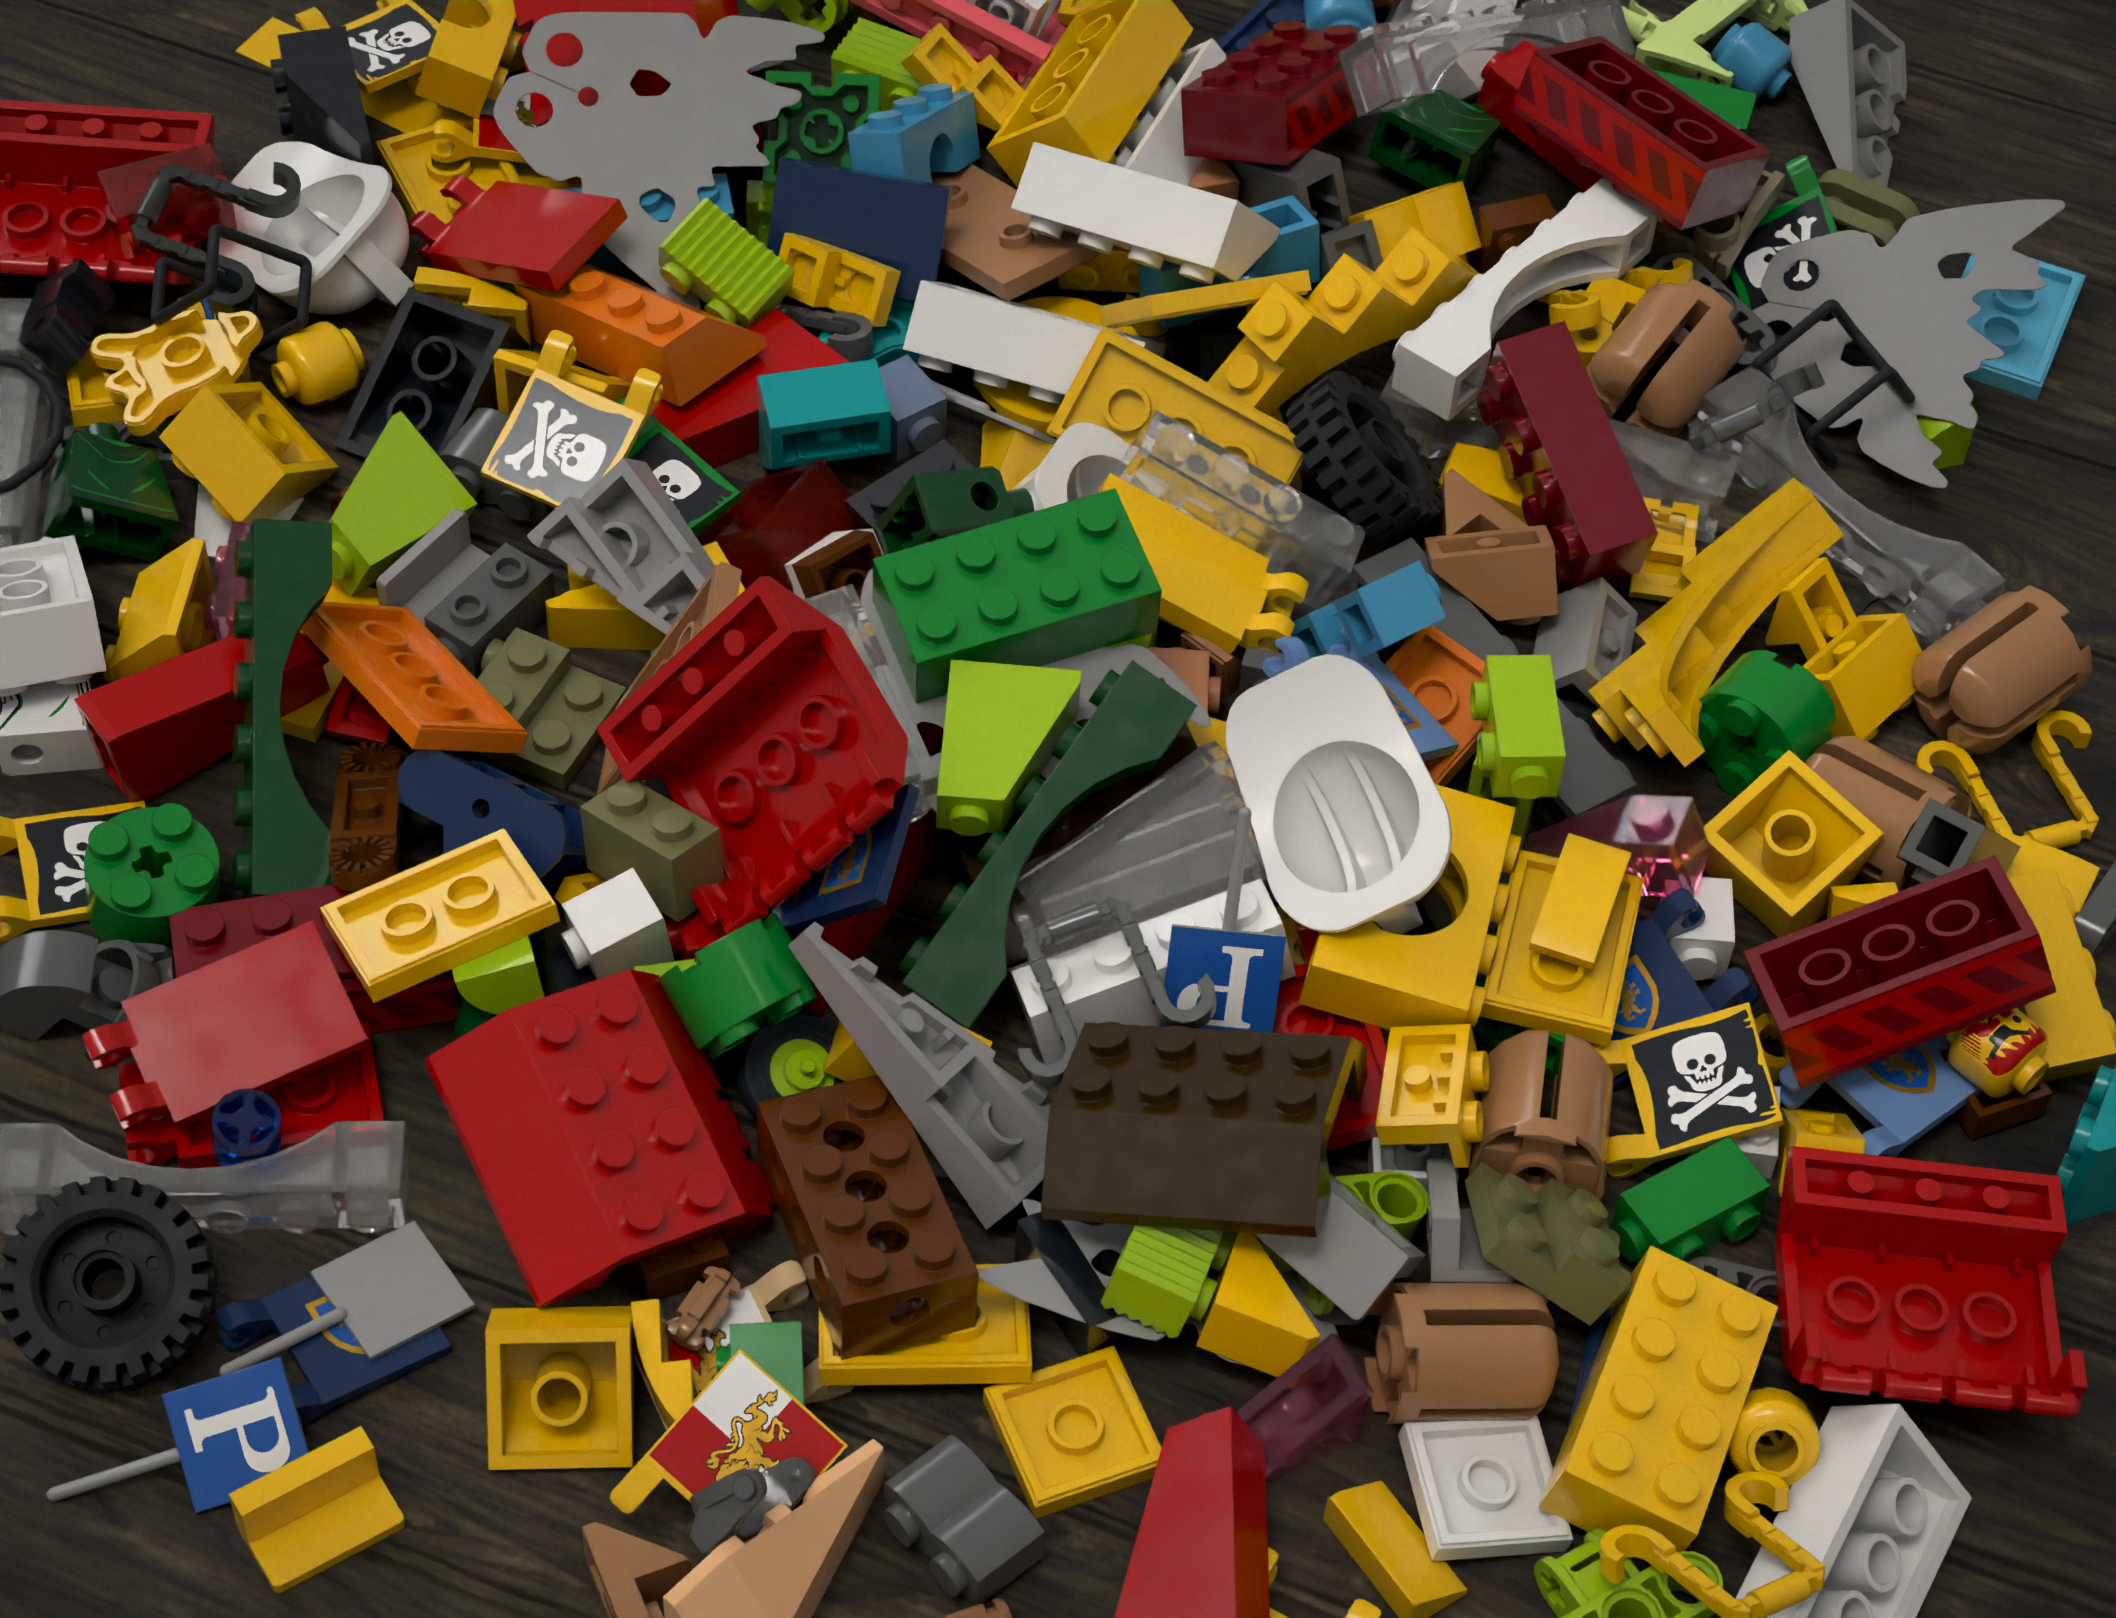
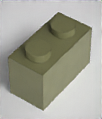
(655, 837)

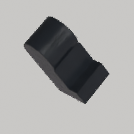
(64, 316)

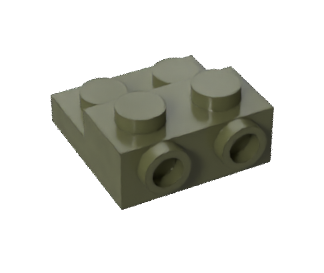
(550, 701)
(1549, 1240)

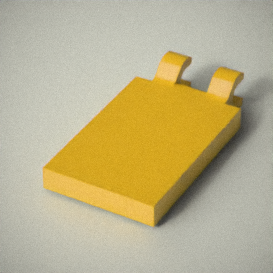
(1208, 578)

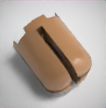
(1657, 334)
(1999, 671)
(1888, 795)
(1574, 1136)
(1462, 1352)

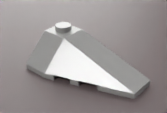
(1852, 81)

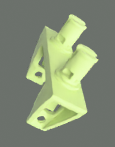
(1677, 43)

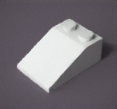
(46, 616)

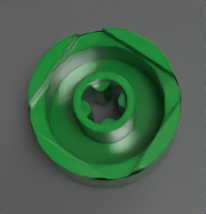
(1759, 715)
(148, 869)
(737, 984)

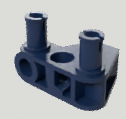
(457, 794)

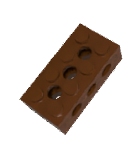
(880, 1289)

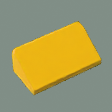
(1391, 1551)

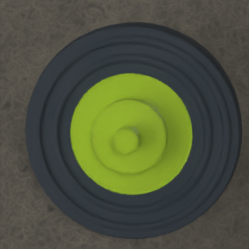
(785, 1060)

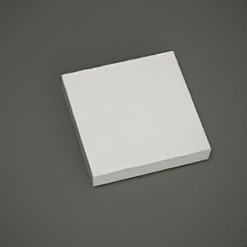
(1482, 1488)

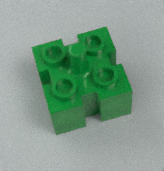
(821, 120)

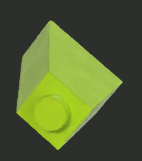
(391, 505)
(998, 738)

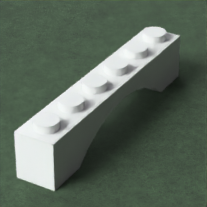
(1588, 241)

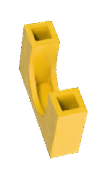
(1430, 976)

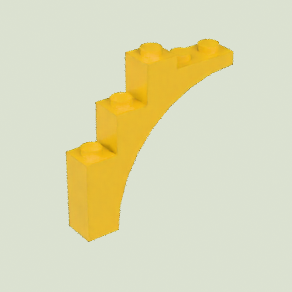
(1348, 312)
(1730, 582)

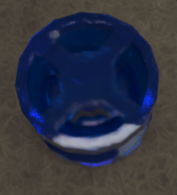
(245, 1114)

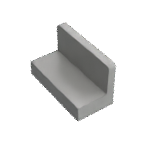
(431, 567)
(1587, 635)
(1451, 1232)
(1353, 1253)

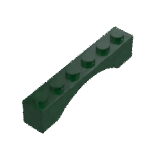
(285, 584)
(1124, 738)

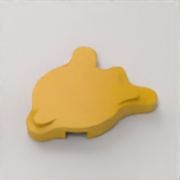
(173, 361)

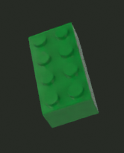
(1017, 592)

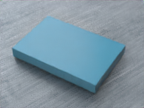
(2025, 327)

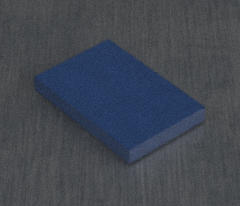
(864, 213)

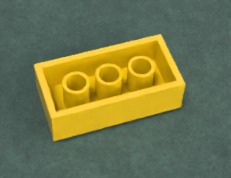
(1094, 82)
(1660, 1402)

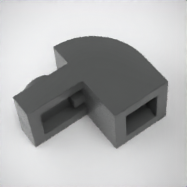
(55, 978)

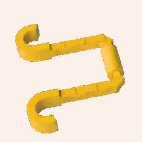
(1583, 309)
(2048, 754)
(1745, 1517)

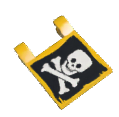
(384, 43)
(564, 435)
(51, 866)
(1692, 1087)

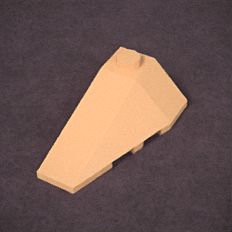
(791, 1557)

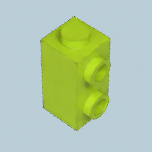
(1520, 726)

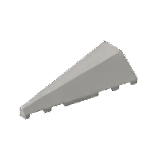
(629, 543)
(964, 1106)

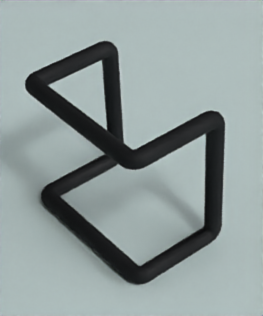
(211, 281)
(1885, 373)

